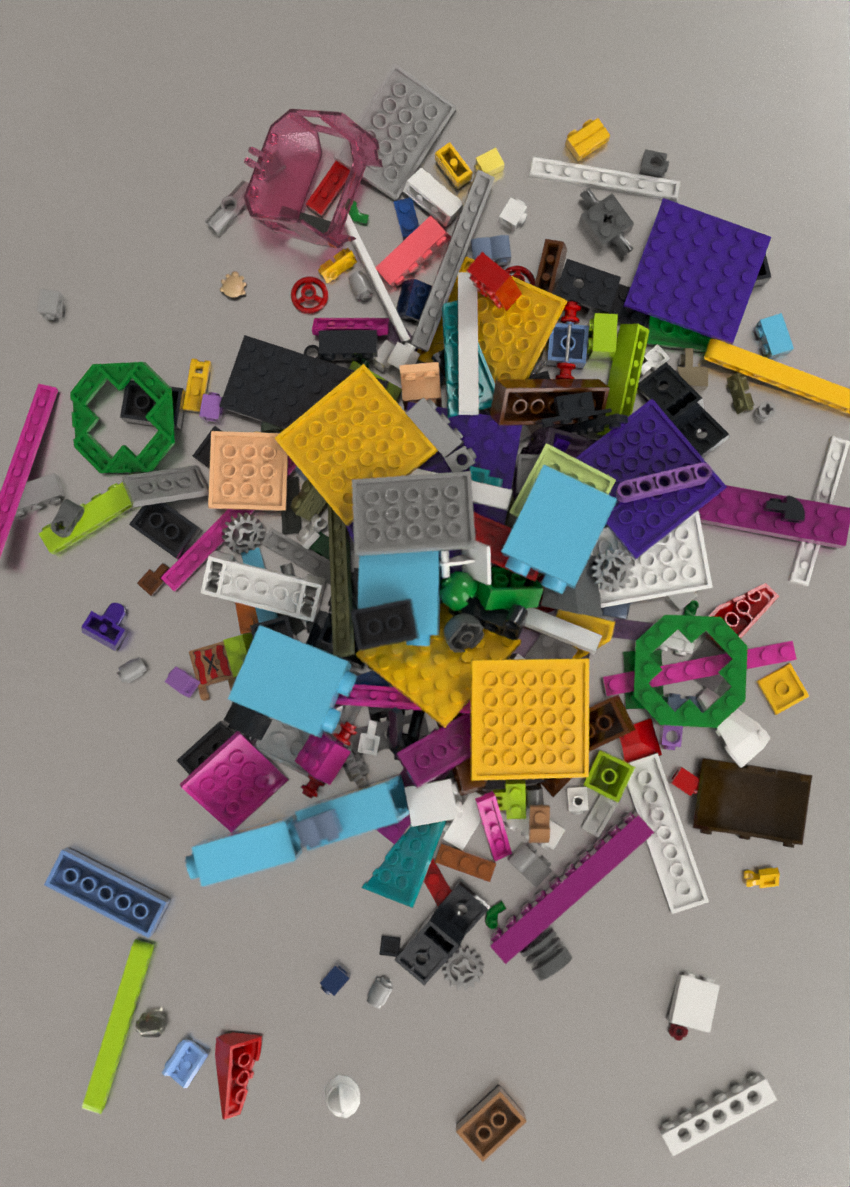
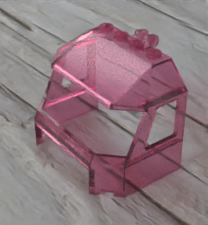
(288, 168)

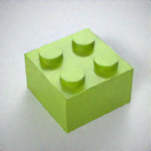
(602, 336)

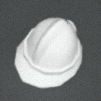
(342, 1096)

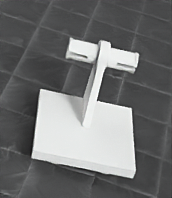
(473, 560)

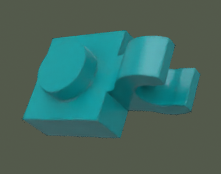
(482, 476)

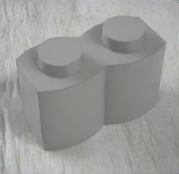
(530, 864)

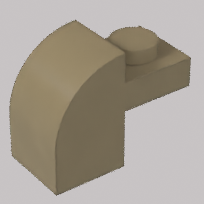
(695, 376)

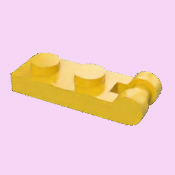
(196, 385)

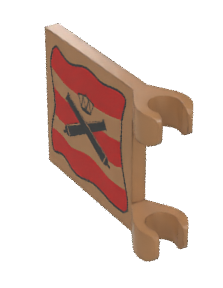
(211, 667)

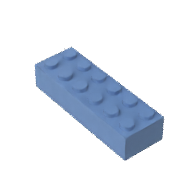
(107, 892)

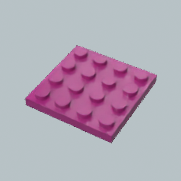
(234, 781)

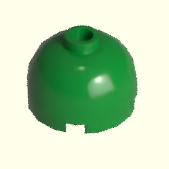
(457, 589)

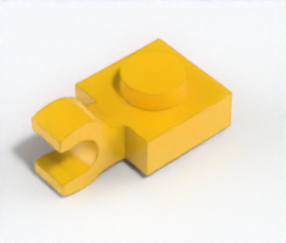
(765, 878)

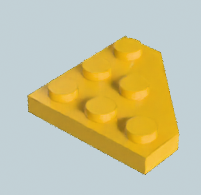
(592, 623)

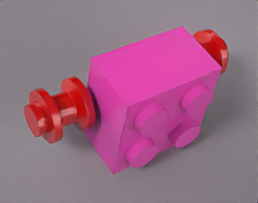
(324, 758)

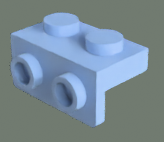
(185, 1062)

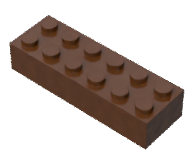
(532, 399)

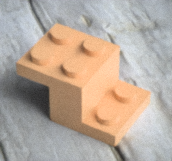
(420, 382)

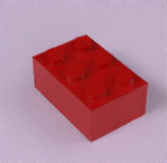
(493, 282)

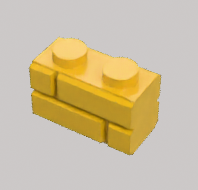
(587, 139)
(453, 165)

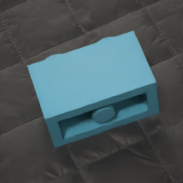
(774, 336)

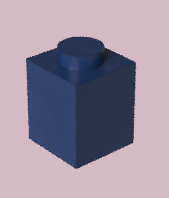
(334, 979)

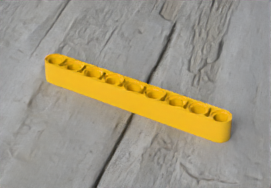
(778, 375)

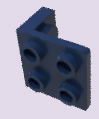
(412, 299)

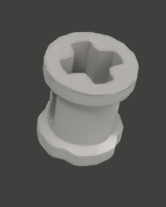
(761, 415)

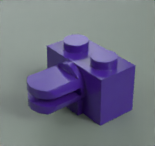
(106, 627)

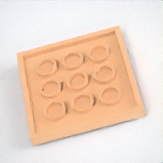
(247, 472)

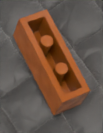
(465, 861)

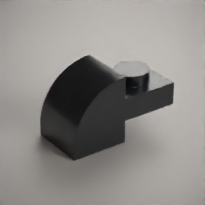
(791, 509)

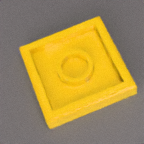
(782, 688)

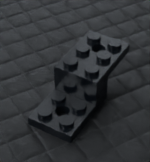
(600, 292)
(683, 408)
(442, 933)

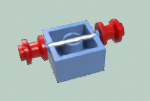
(568, 343)

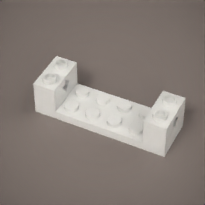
(262, 587)

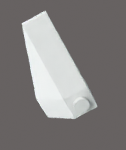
(740, 732)

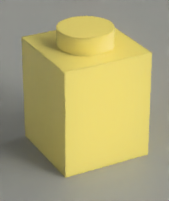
(489, 162)

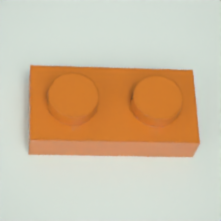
(246, 617)

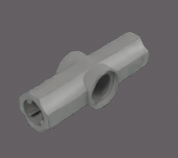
(221, 215)

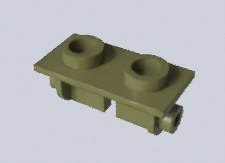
(738, 384)

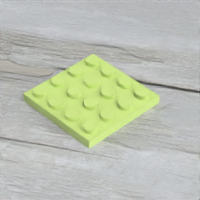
(567, 465)

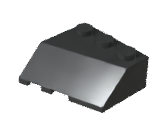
(582, 599)

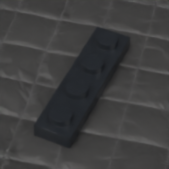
(596, 425)

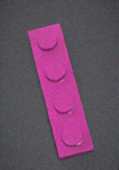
(379, 324)
(493, 826)

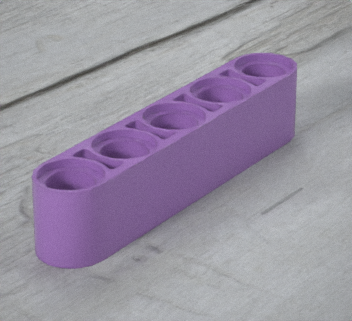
(670, 476)

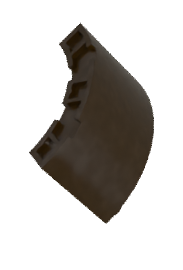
(752, 802)

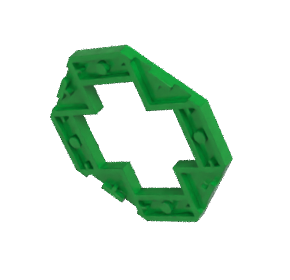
(159, 416)
(688, 713)

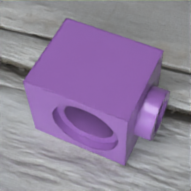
(210, 407)
(182, 681)
(678, 730)

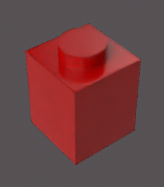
(685, 781)

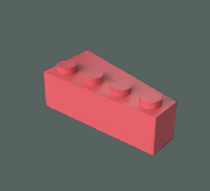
(413, 251)

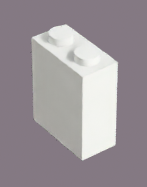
(433, 802)
(694, 1002)

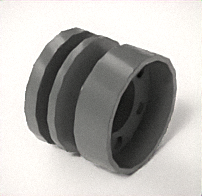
(548, 958)

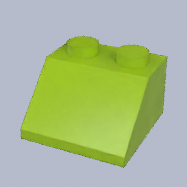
(237, 649)
(609, 776)

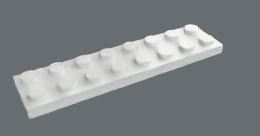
(669, 842)

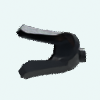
(395, 738)

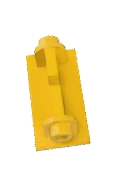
(344, 260)

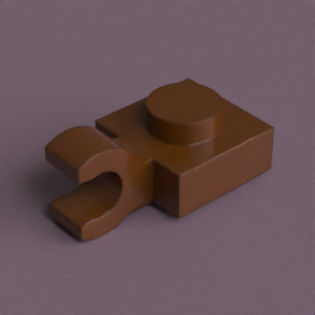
(152, 580)

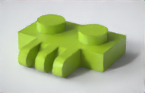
(512, 799)

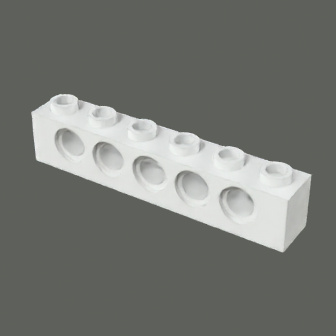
(728, 1116)

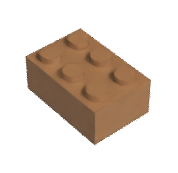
(490, 1123)

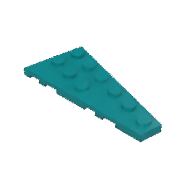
(485, 380)
(406, 864)

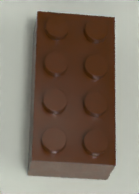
(608, 722)

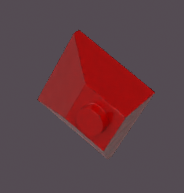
(639, 742)

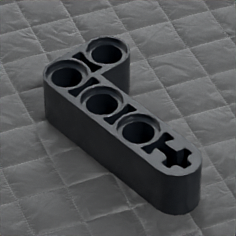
(499, 621)

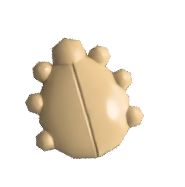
(233, 285)

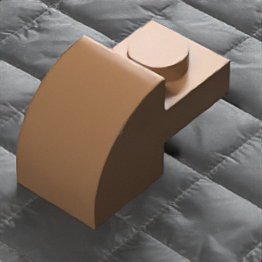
(539, 824)

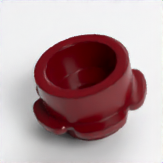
(678, 1036)

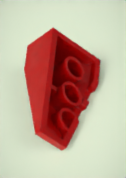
(746, 609)
(234, 1065)

